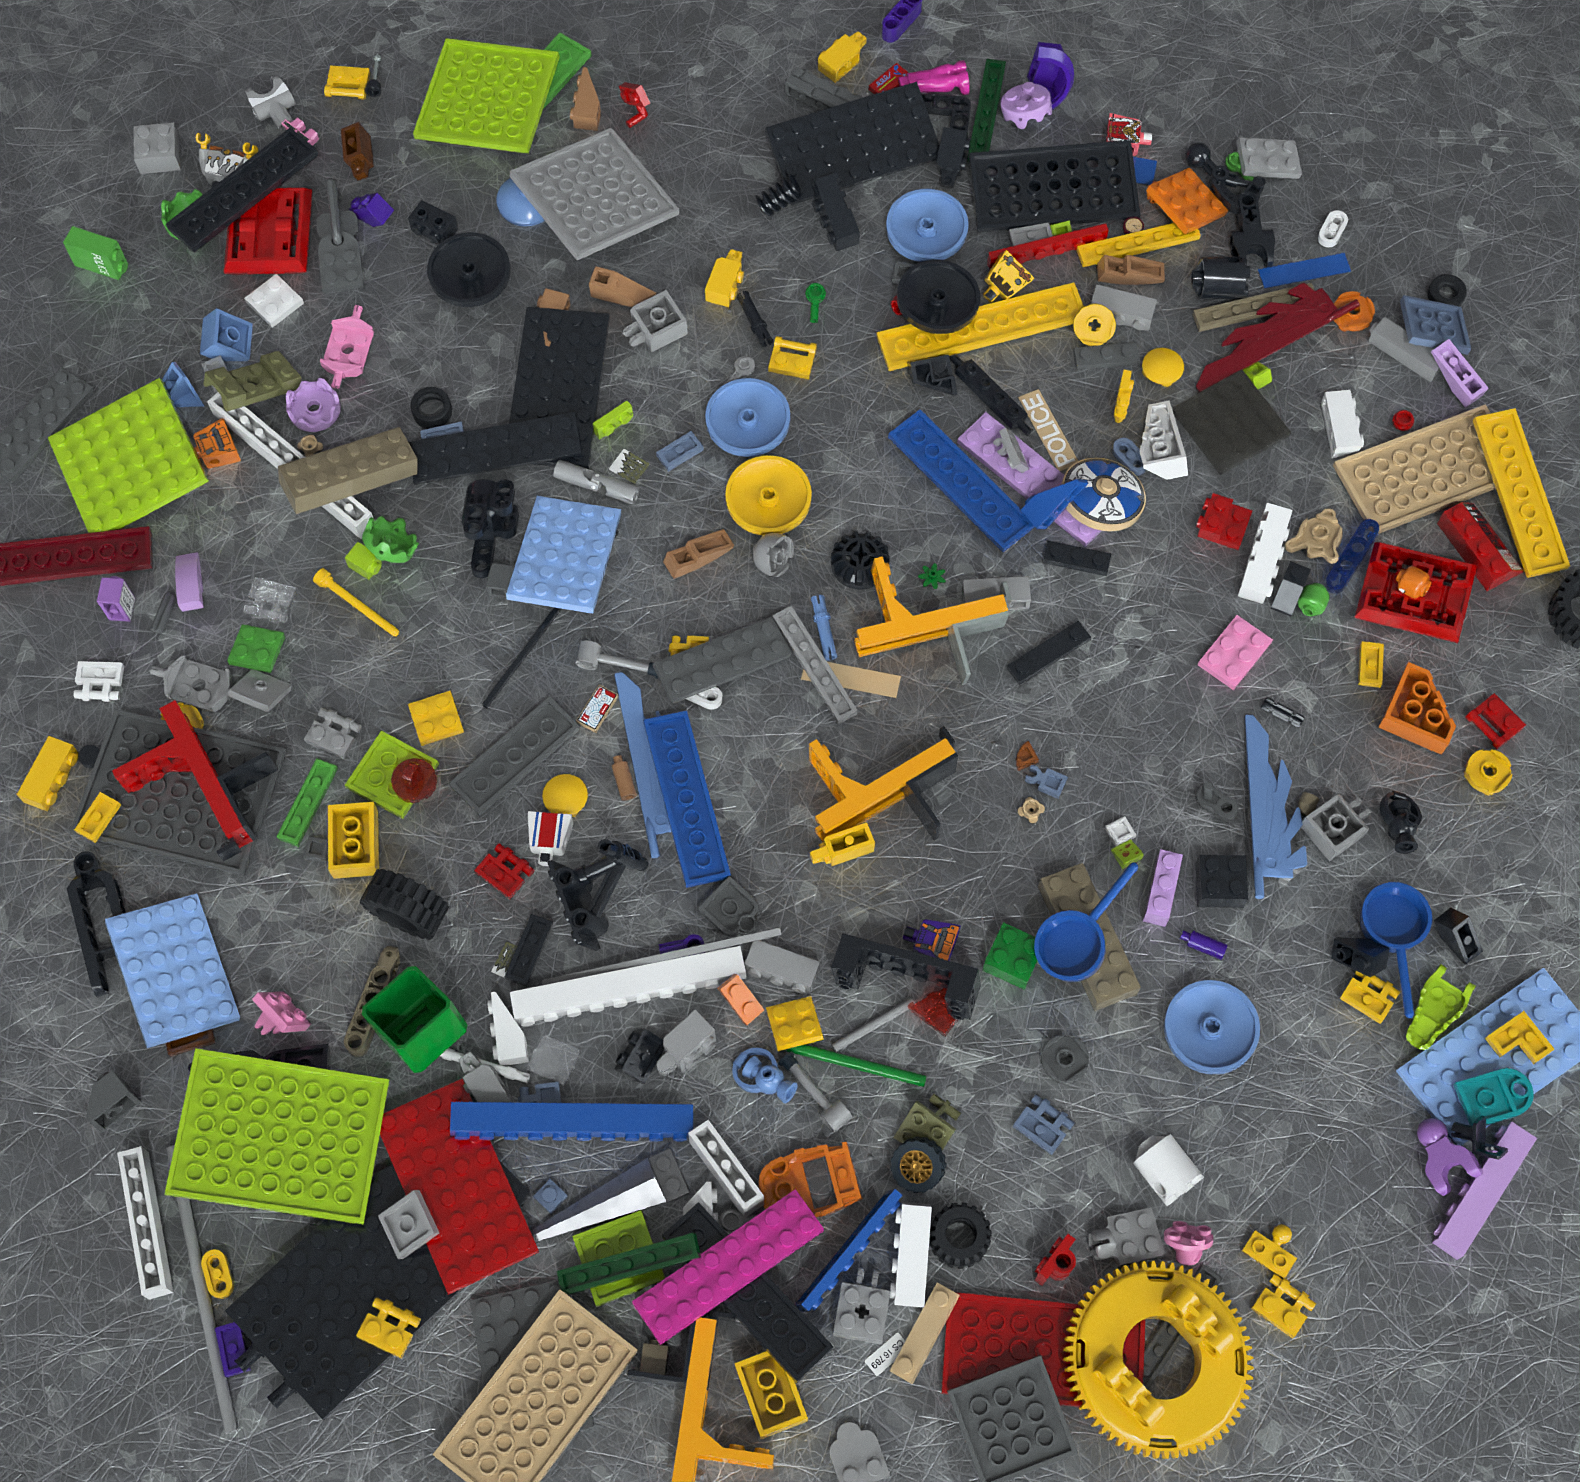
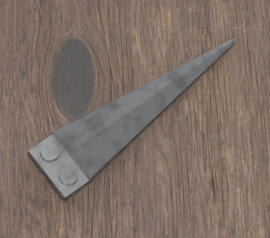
(642, 1187)

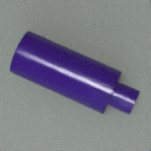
(1204, 944)

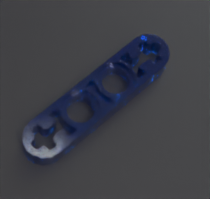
(1350, 555)

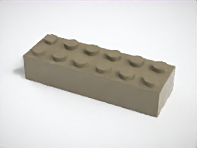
(347, 470)
(1075, 891)

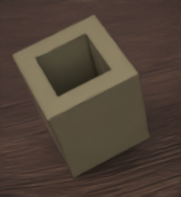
(654, 1358)

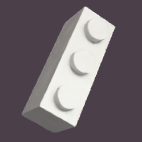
(1341, 423)

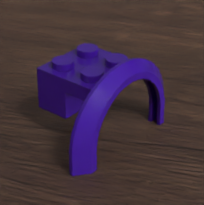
(1052, 70)

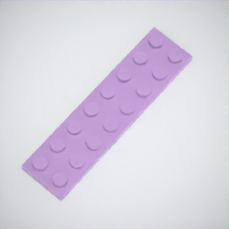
(1040, 477)

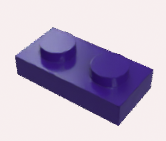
(231, 1346)

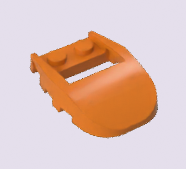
(788, 1173)

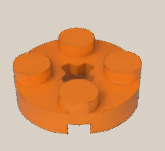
(1356, 321)

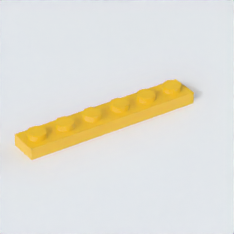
(1135, 243)

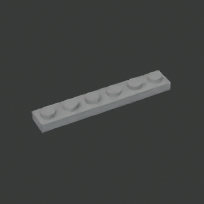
(815, 665)

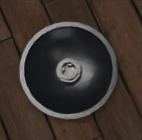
(469, 269)
(938, 296)

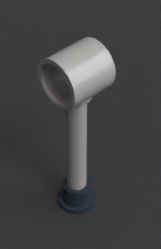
(590, 655)
(834, 1114)

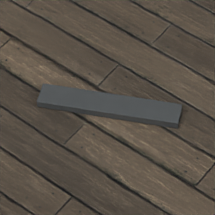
(1168, 1338)

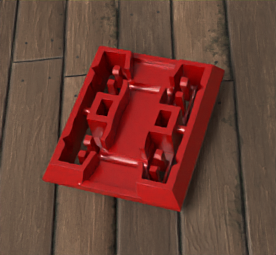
(266, 231)
(1410, 614)

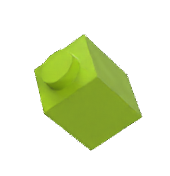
(363, 561)

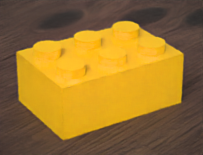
(353, 840)
(770, 1395)

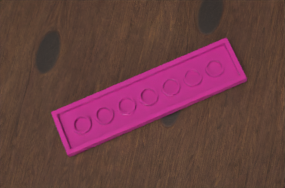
(727, 1266)

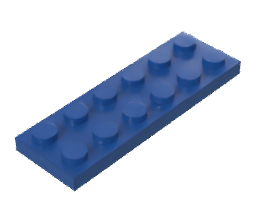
(843, 1258)

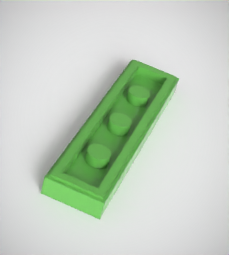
(307, 802)

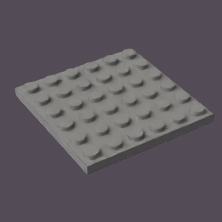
(594, 193)

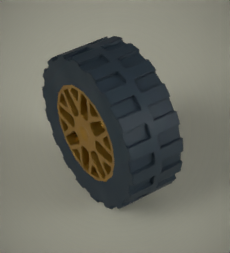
(918, 1164)

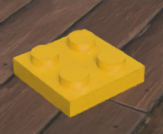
(435, 718)
(794, 1023)

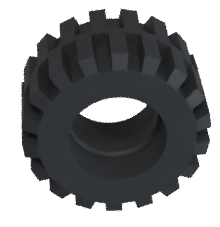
(966, 1215)

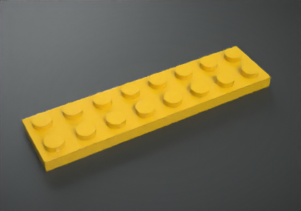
(1521, 493)

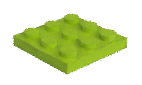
(375, 770)
(611, 1239)

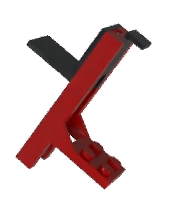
(191, 756)

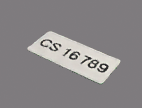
(885, 1354)

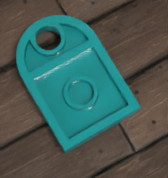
(1494, 1095)

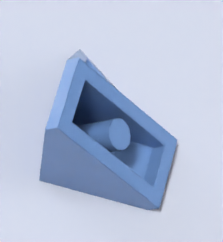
(180, 388)

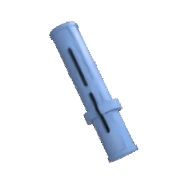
(822, 619)

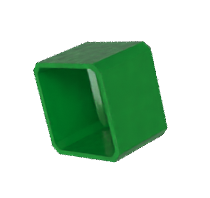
(414, 1019)

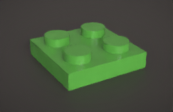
(256, 648)

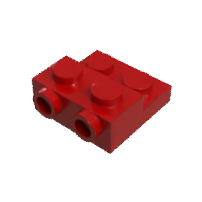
(1223, 521)

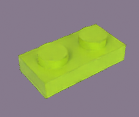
(608, 423)

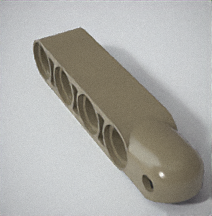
(386, 965)

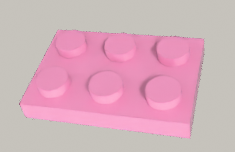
(1235, 652)

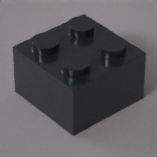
(1221, 881)

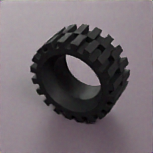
(1561, 609)
(404, 904)

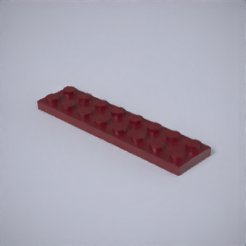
(75, 556)

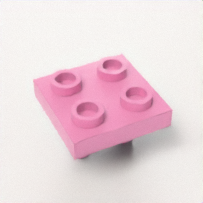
(279, 1013)

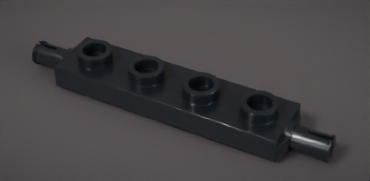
(991, 394)

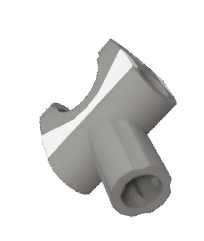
(272, 104)

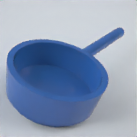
(1398, 919)
(1071, 942)

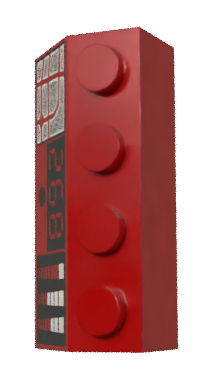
(1479, 545)

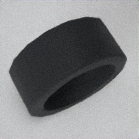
(424, 395)

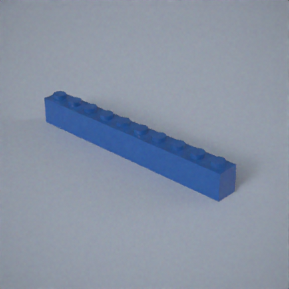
(570, 1120)

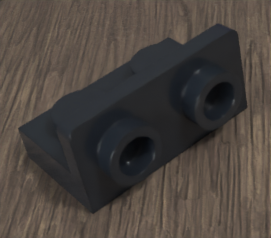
(640, 1055)

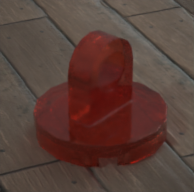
(414, 780)

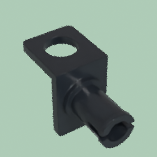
(1477, 1135)

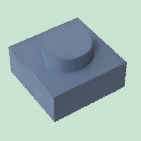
(550, 1196)

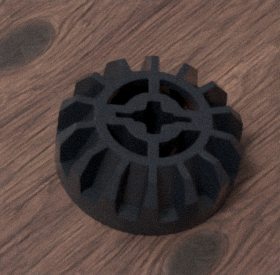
(857, 575)

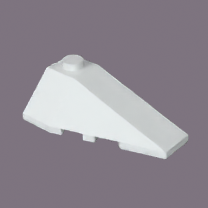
(1161, 443)

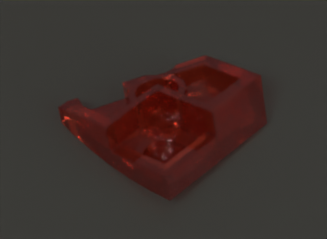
(934, 1012)

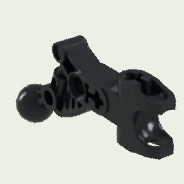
(1250, 237)

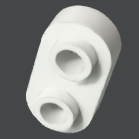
(1332, 230)
(702, 698)

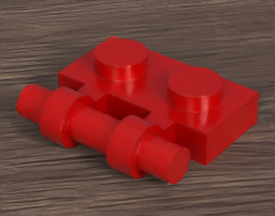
(500, 876)

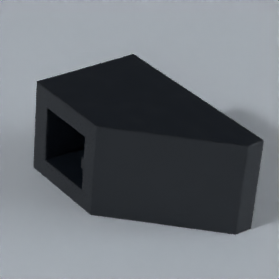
(1361, 955)

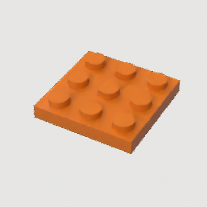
(1187, 200)

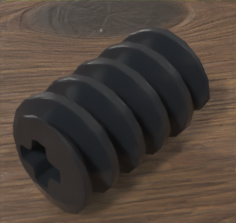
(780, 197)

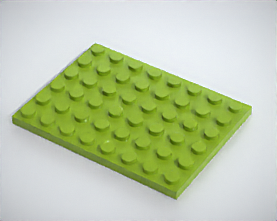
(277, 1137)

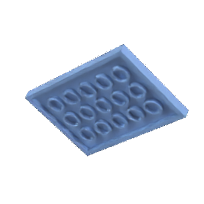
(564, 554)
(172, 970)

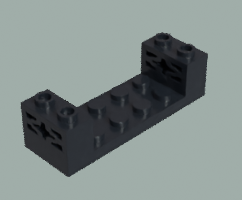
(960, 980)

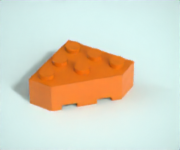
(1418, 711)

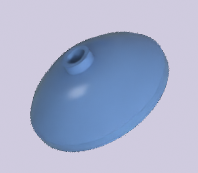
(515, 206)

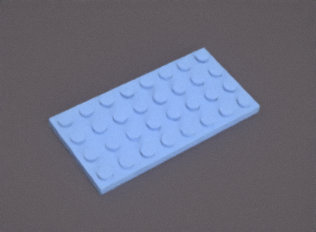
(1467, 1053)

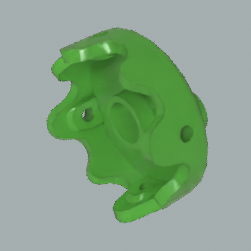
(178, 204)
(387, 542)

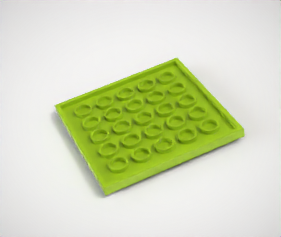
(486, 95)
(128, 459)

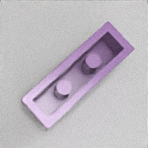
(1162, 888)

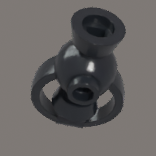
(1401, 821)

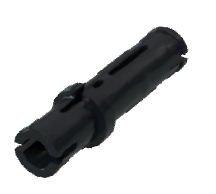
(758, 325)

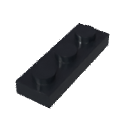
(1077, 558)
(528, 950)

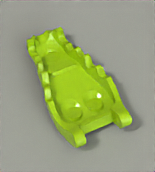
(1436, 1009)

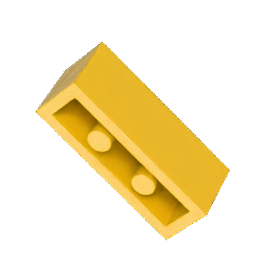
(48, 773)

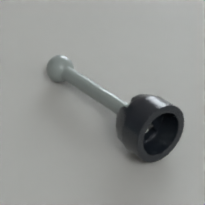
(373, 86)

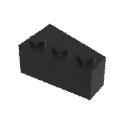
(834, 212)

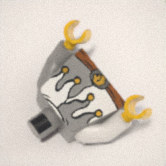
(219, 162)

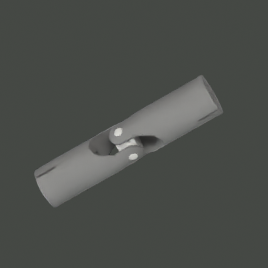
(592, 480)

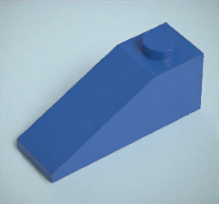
(1049, 504)

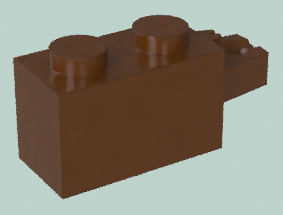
(357, 150)

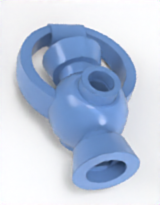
(768, 1078)

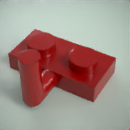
(635, 95)

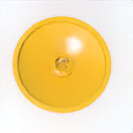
(768, 495)

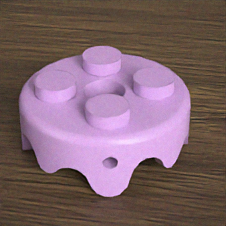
(1026, 103)
(311, 394)

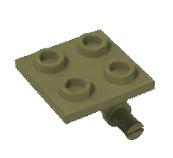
(928, 1124)

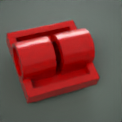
(1060, 1252)

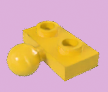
(1269, 1252)

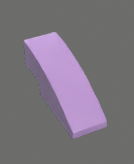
(188, 582)

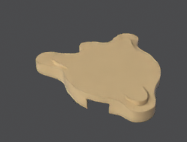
(1318, 536)

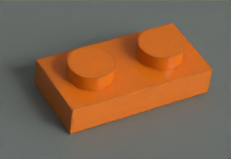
(740, 999)

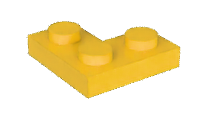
(1520, 1032)

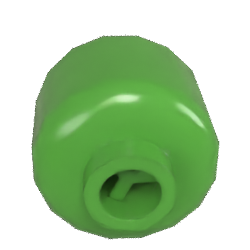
(1313, 599)

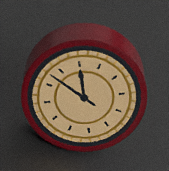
(1133, 225)

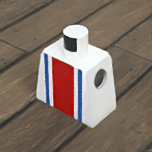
(548, 834)

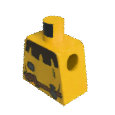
(1006, 277)

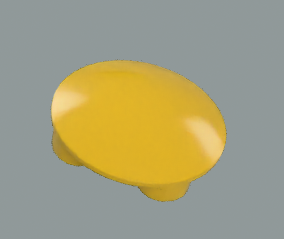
(1162, 366)
(565, 794)

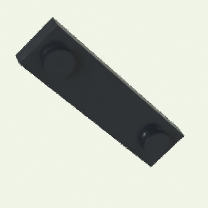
(1048, 652)

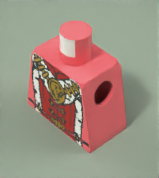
(1125, 128)

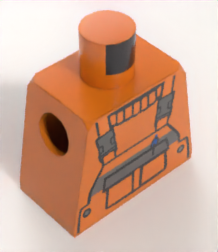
(216, 445)

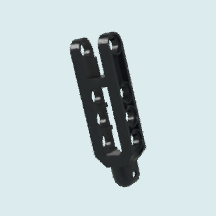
(89, 877)

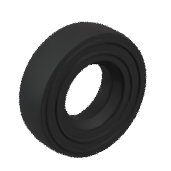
(1451, 281)

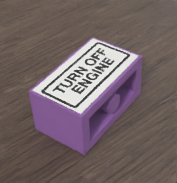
(116, 599)

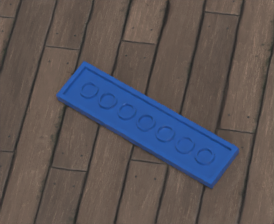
(961, 480)
(686, 799)

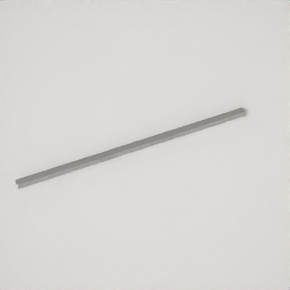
(667, 956)

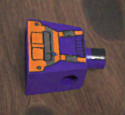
(933, 938)

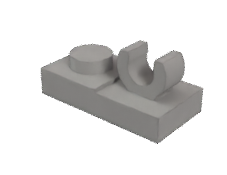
(1011, 447)

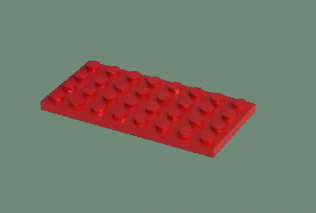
(461, 1186)
(999, 1332)

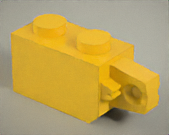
(841, 56)
(724, 279)
(844, 846)

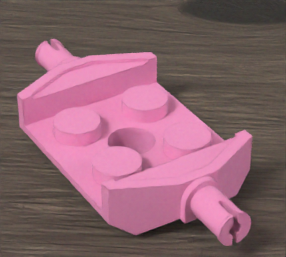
(347, 333)

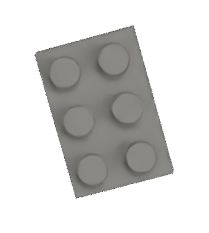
(1269, 158)

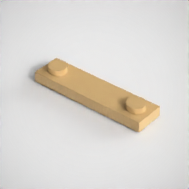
(924, 1333)

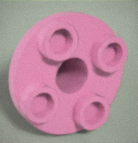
(1188, 1241)

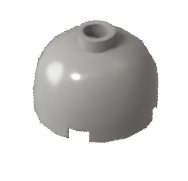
(772, 553)

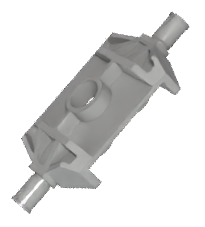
(185, 674)

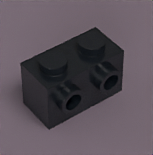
(432, 222)

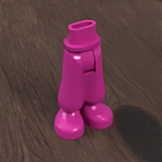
(940, 79)

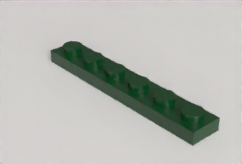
(987, 106)
(629, 1264)

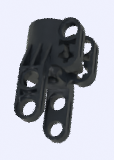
(486, 518)

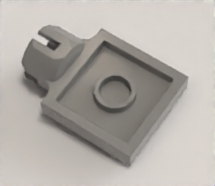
(1128, 1238)

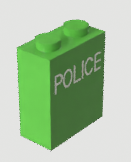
(95, 253)

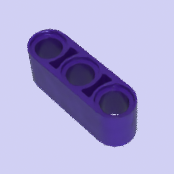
(900, 18)

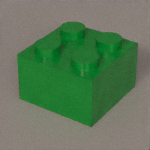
(1012, 956)

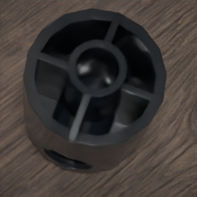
(1221, 278)

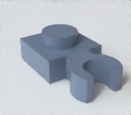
(1050, 781)

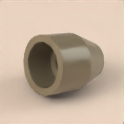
(1307, 803)

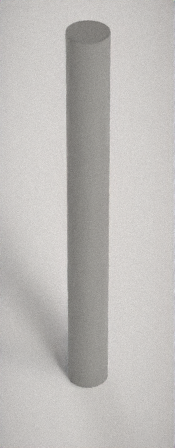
(872, 1025)

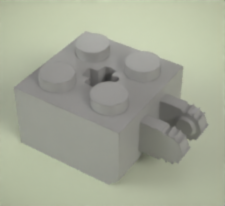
(656, 321)
(1336, 812)
(686, 1044)
(875, 1303)

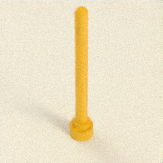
(324, 579)

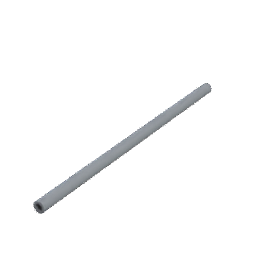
(206, 1310)

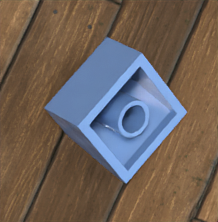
(226, 336)

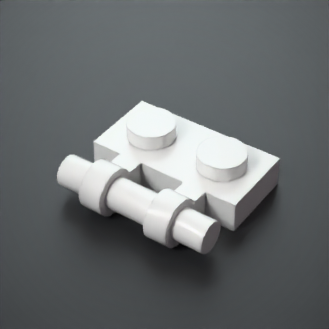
(98, 674)

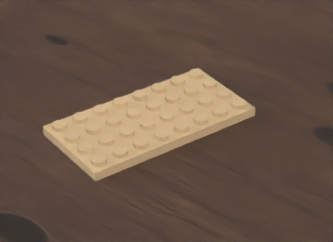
(1418, 472)
(537, 1397)

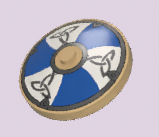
(1111, 498)

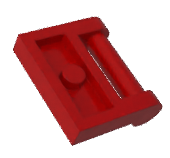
(1500, 717)

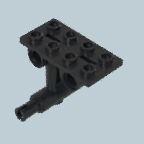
(576, 884)

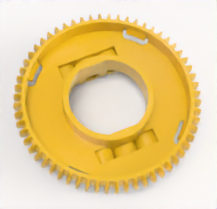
(1119, 1399)

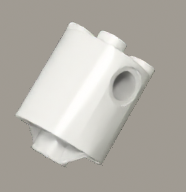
(1166, 1167)

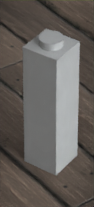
(1394, 342)

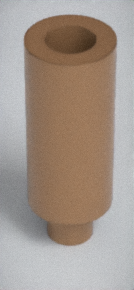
(623, 779)

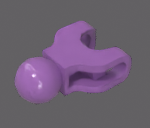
(1444, 1155)

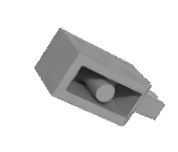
(483, 1081)

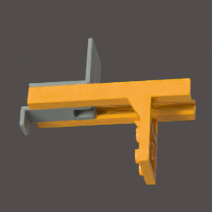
(905, 629)

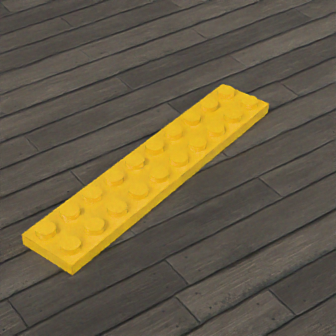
(991, 325)

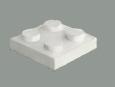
(274, 300)

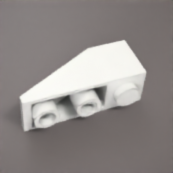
(510, 1039)

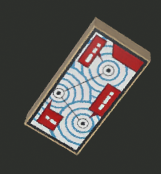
(597, 708)

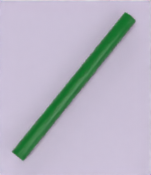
(859, 1064)

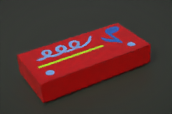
(888, 80)

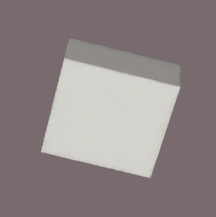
(1120, 831)

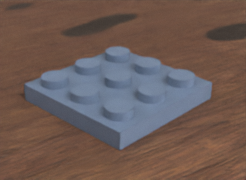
(1433, 323)

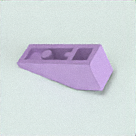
(1459, 374)

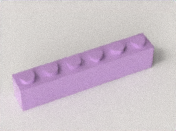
(1483, 1192)

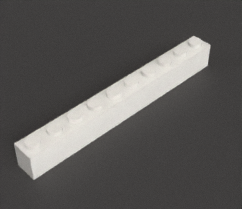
(279, 452)
(626, 986)

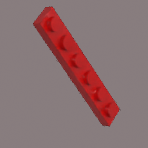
(1052, 245)

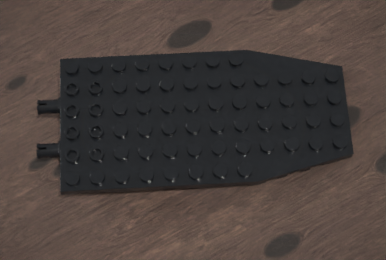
(320, 1292)

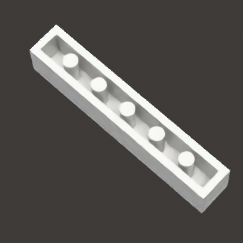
(145, 1223)

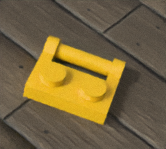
(347, 78)
(790, 363)

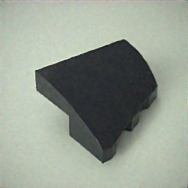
(933, 374)

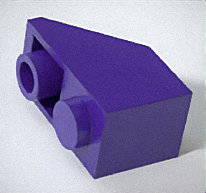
(371, 209)

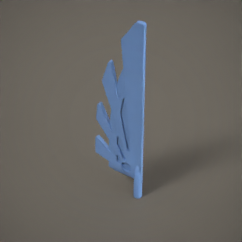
(647, 784)
(1268, 817)

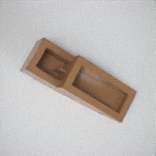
(1130, 270)
(697, 553)

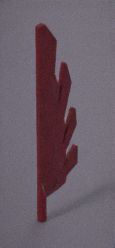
(1279, 331)

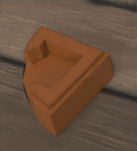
(1026, 756)

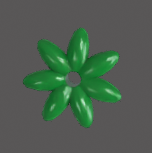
(932, 576)

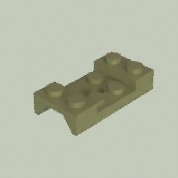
(271, 375)

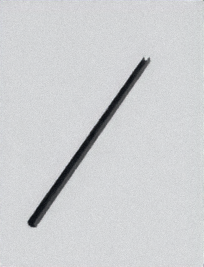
(501, 683)

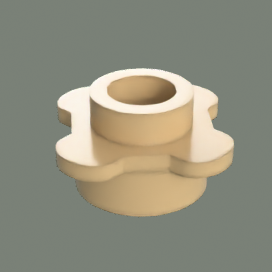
(307, 441)
(1031, 803)

